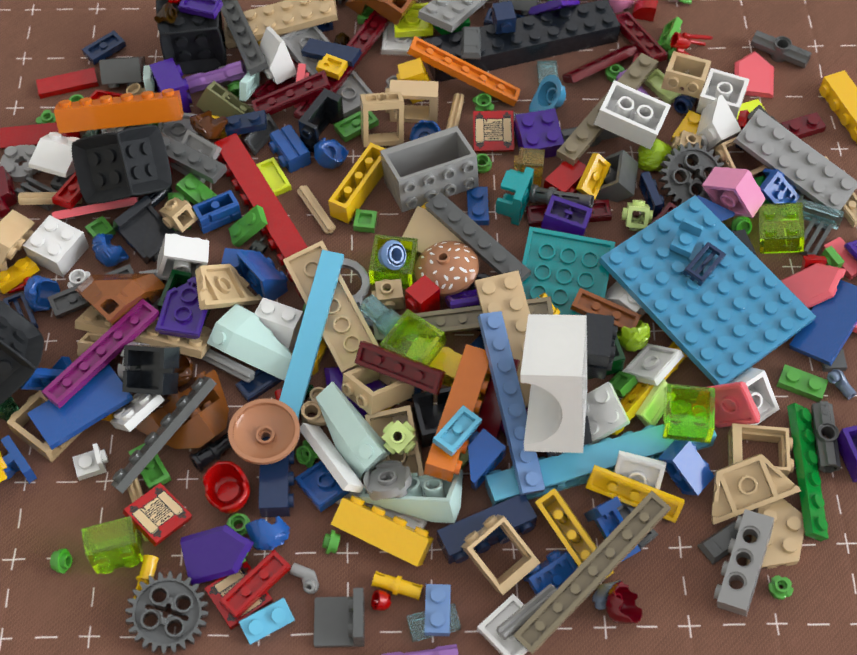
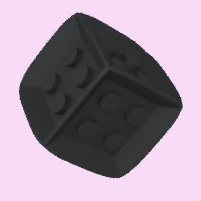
(193, 41)
(121, 164)
(19, 350)

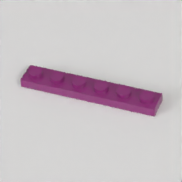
(100, 353)

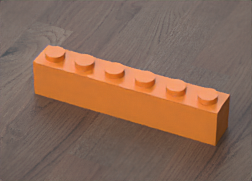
(118, 111)
(464, 391)

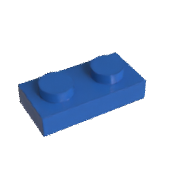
(478, 205)

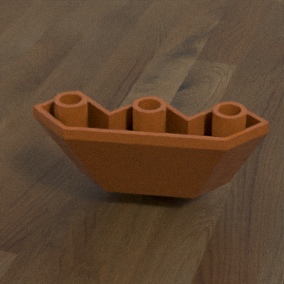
(391, 9)
(118, 293)
(203, 423)

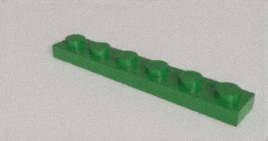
(807, 472)

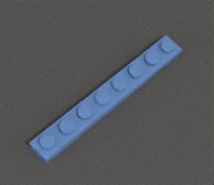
(510, 401)

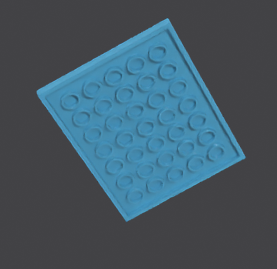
(726, 321)

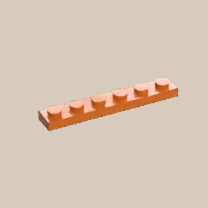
(464, 71)

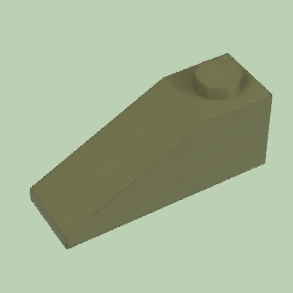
(222, 102)

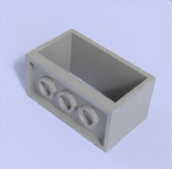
(429, 166)

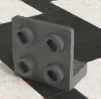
(339, 620)

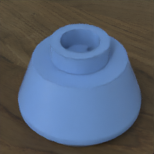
(392, 255)

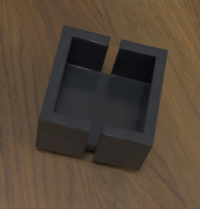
(600, 344)
(156, 371)
(428, 415)

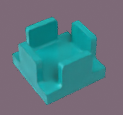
(520, 184)

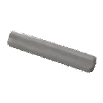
(229, 365)
(516, 620)

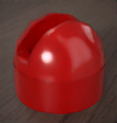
(380, 600)

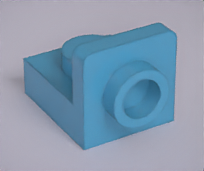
(686, 237)

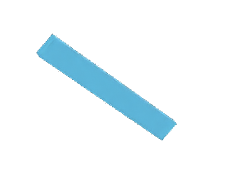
(311, 330)

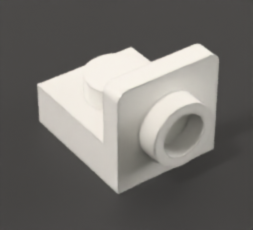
(90, 463)

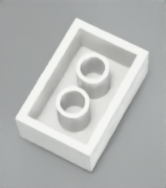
(632, 114)

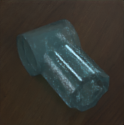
(379, 314)

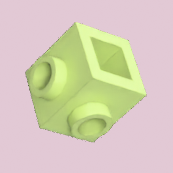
(640, 222)
(408, 439)

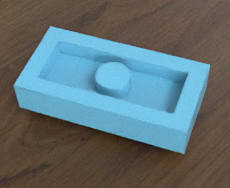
(457, 430)
(266, 620)

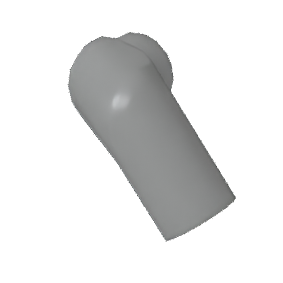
(308, 577)

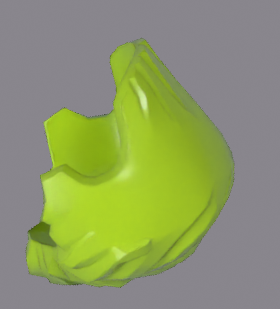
(651, 159)
(634, 338)

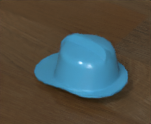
(548, 95)

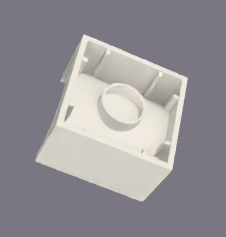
(557, 371)

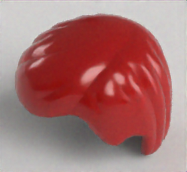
(226, 487)

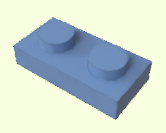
(437, 610)

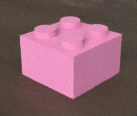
(734, 190)

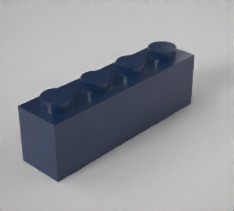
(275, 487)
(517, 512)

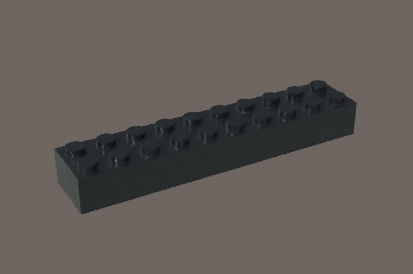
(537, 37)

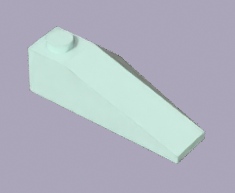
(247, 339)
(351, 432)
(426, 499)

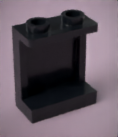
(323, 111)
(143, 229)

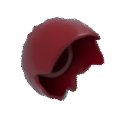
(621, 605)

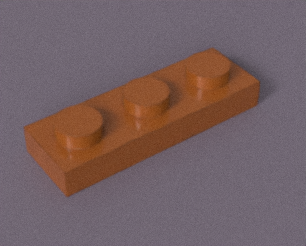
(588, 302)

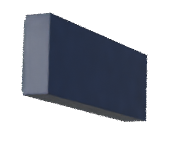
(317, 50)

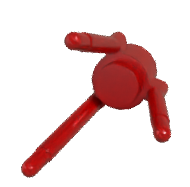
(683, 41)

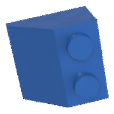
(262, 274)
(484, 456)

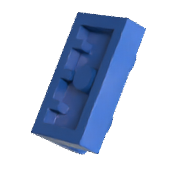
(777, 189)
(551, 571)

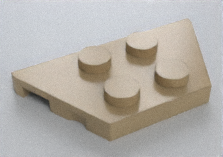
(222, 287)
(748, 487)
(786, 536)

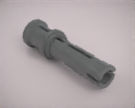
(544, 195)

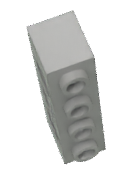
(739, 600)

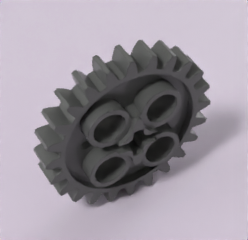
(702, 161)
(158, 634)

